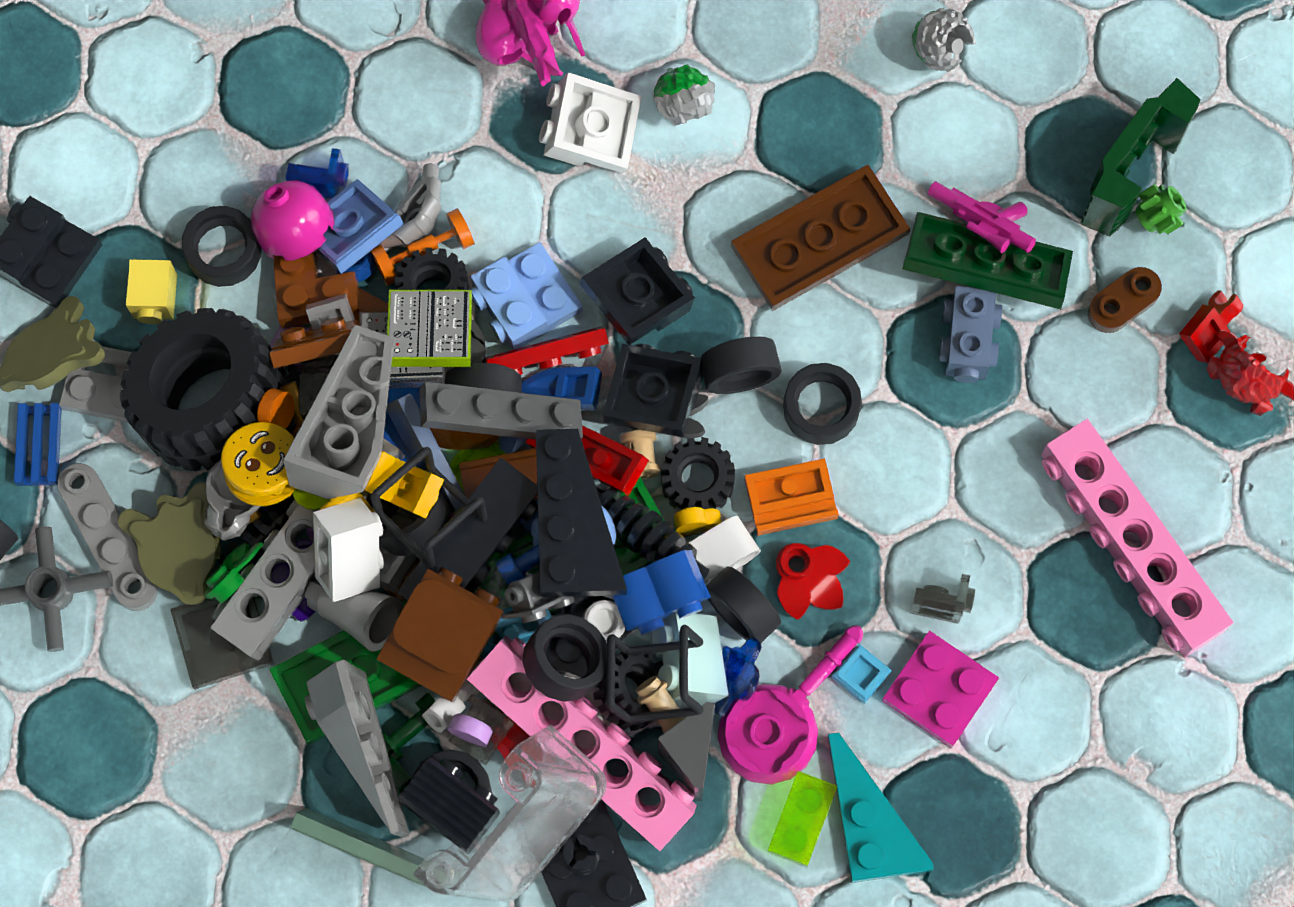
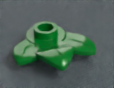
(226, 578)

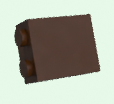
(441, 633)

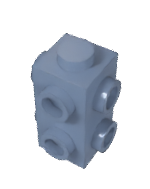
(969, 341)

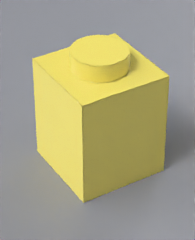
(151, 290)

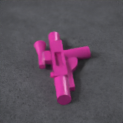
(986, 218)

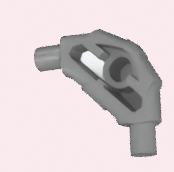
(417, 209)

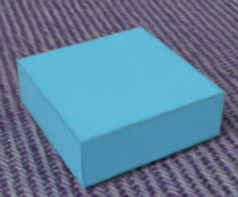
(861, 674)

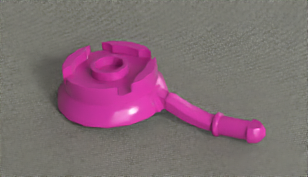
(776, 728)

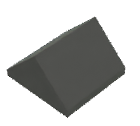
(687, 749)

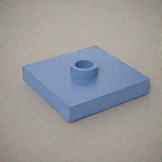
(358, 227)

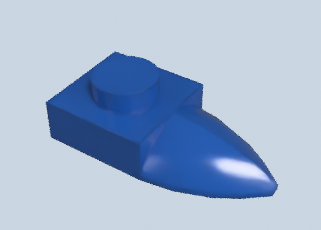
(567, 382)

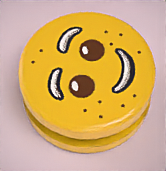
(255, 463)

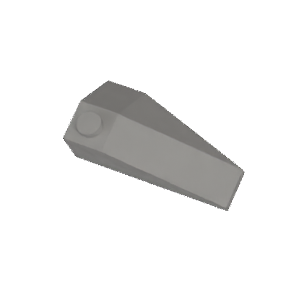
(346, 422)
(348, 717)

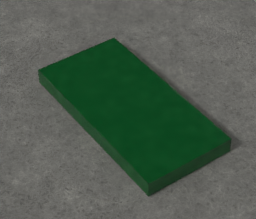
(960, 256)

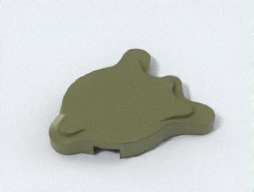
(51, 349)
(175, 544)

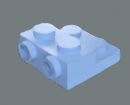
(524, 296)

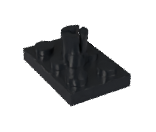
(593, 867)

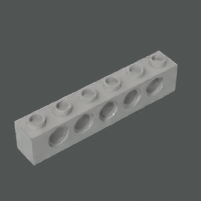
(281, 599)

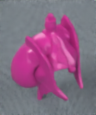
(520, 29)

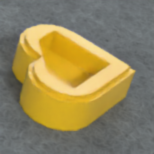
(696, 520)

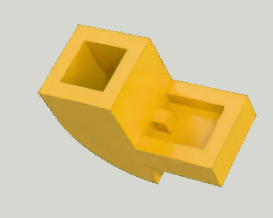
(413, 492)

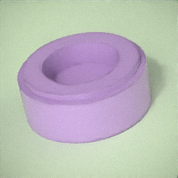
(470, 729)

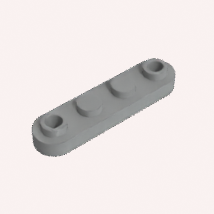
(109, 544)

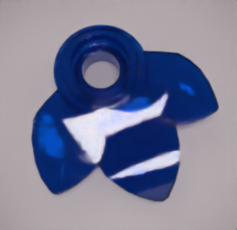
(740, 673)

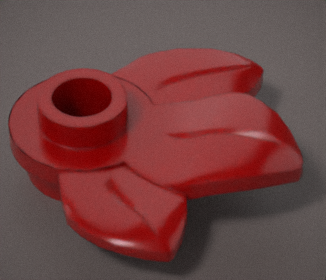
(814, 583)

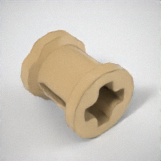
(642, 442)

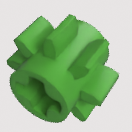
(1161, 209)

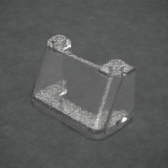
(553, 795)

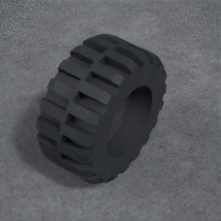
(177, 358)

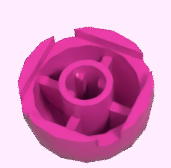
(290, 220)

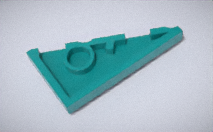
(873, 832)

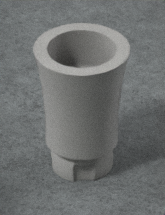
(364, 616)

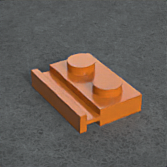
(791, 497)

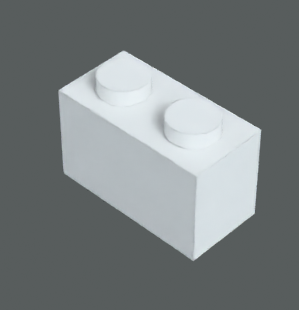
(347, 549)

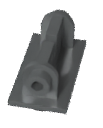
(527, 601)

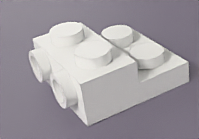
(590, 123)

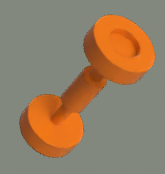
(458, 229)

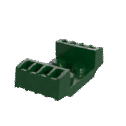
(1158, 120)

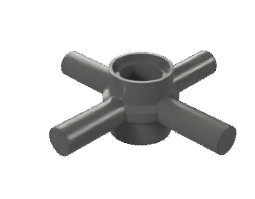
(64, 592)

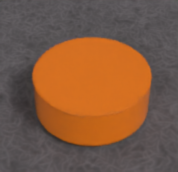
(276, 407)

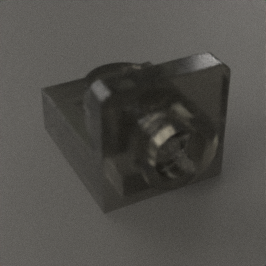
(938, 604)
(491, 715)

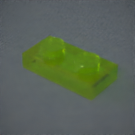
(802, 819)

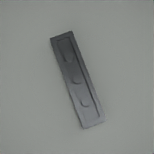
(495, 411)

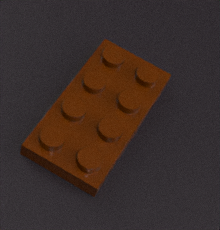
(820, 237)

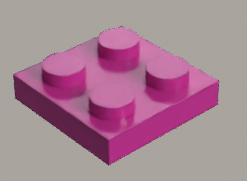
(940, 689)

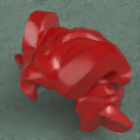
(1245, 376)

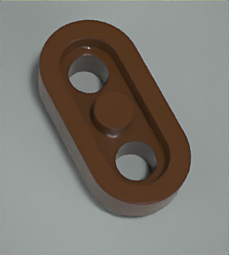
(1126, 298)

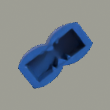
(660, 591)

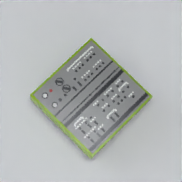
(430, 327)

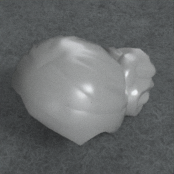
(226, 513)

